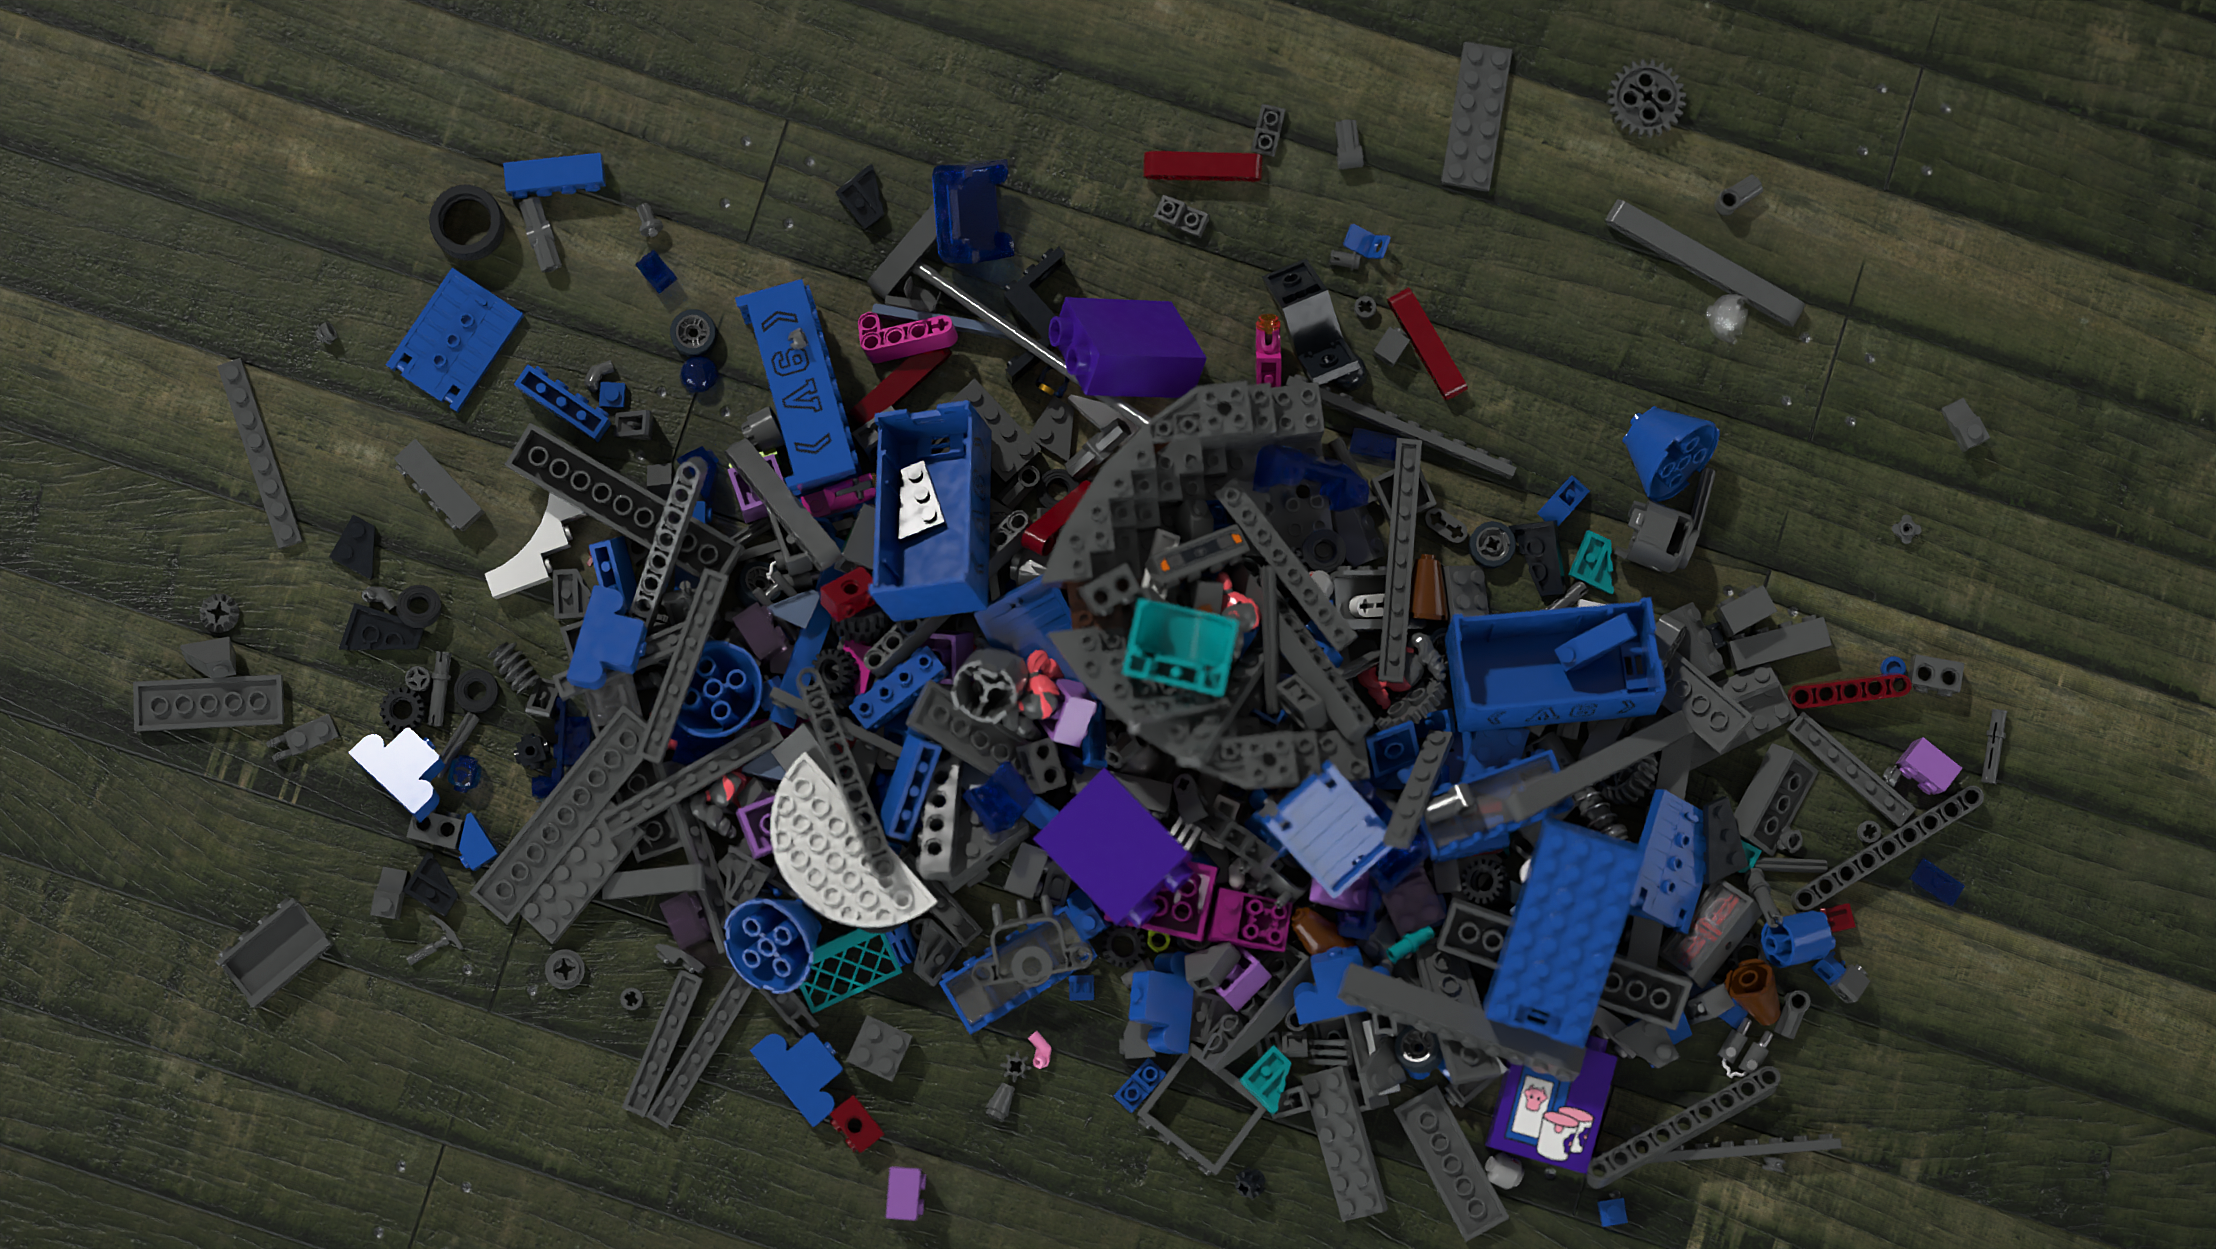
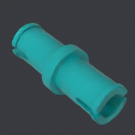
(1409, 943)

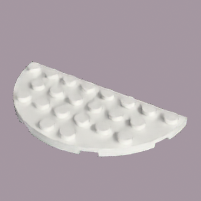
(825, 860)

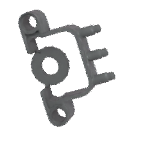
(1272, 880)
(1047, 969)

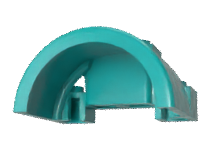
(1183, 646)

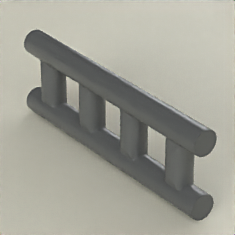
(765, 599)

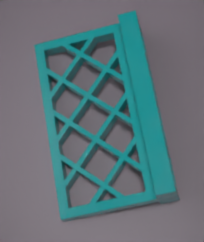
(841, 943)

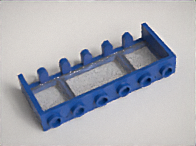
(1492, 814)
(985, 1004)

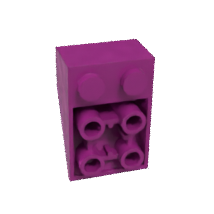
(1248, 921)

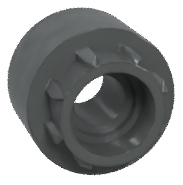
(763, 430)

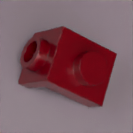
(1839, 917)

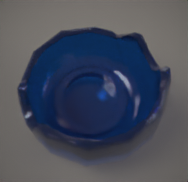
(698, 374)

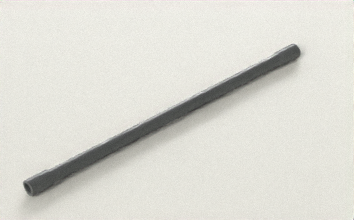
(932, 277)

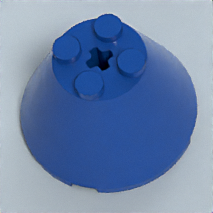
(1669, 450)
(722, 691)
(772, 942)

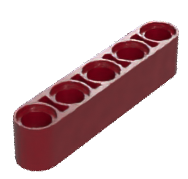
(1202, 166)
(1427, 344)
(898, 384)
(1044, 533)
(1860, 694)

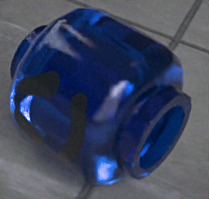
(464, 773)

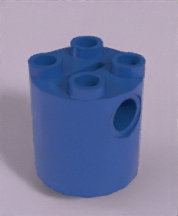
(1797, 939)

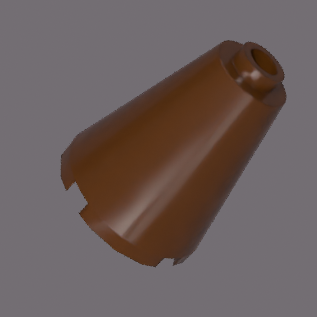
(1427, 590)
(1318, 932)
(1755, 990)

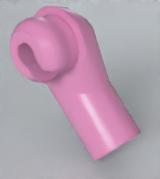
(1042, 1052)

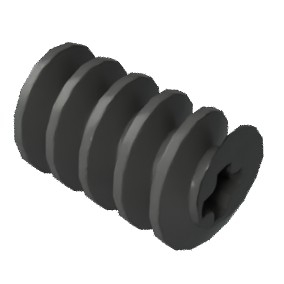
(514, 667)

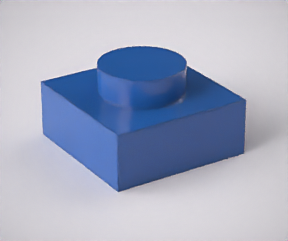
(612, 395)
(1612, 1212)

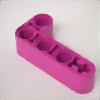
(904, 339)

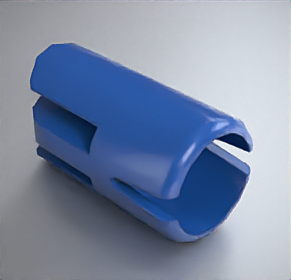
(903, 944)

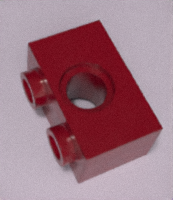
(847, 594)
(870, 1129)

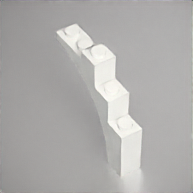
(529, 566)

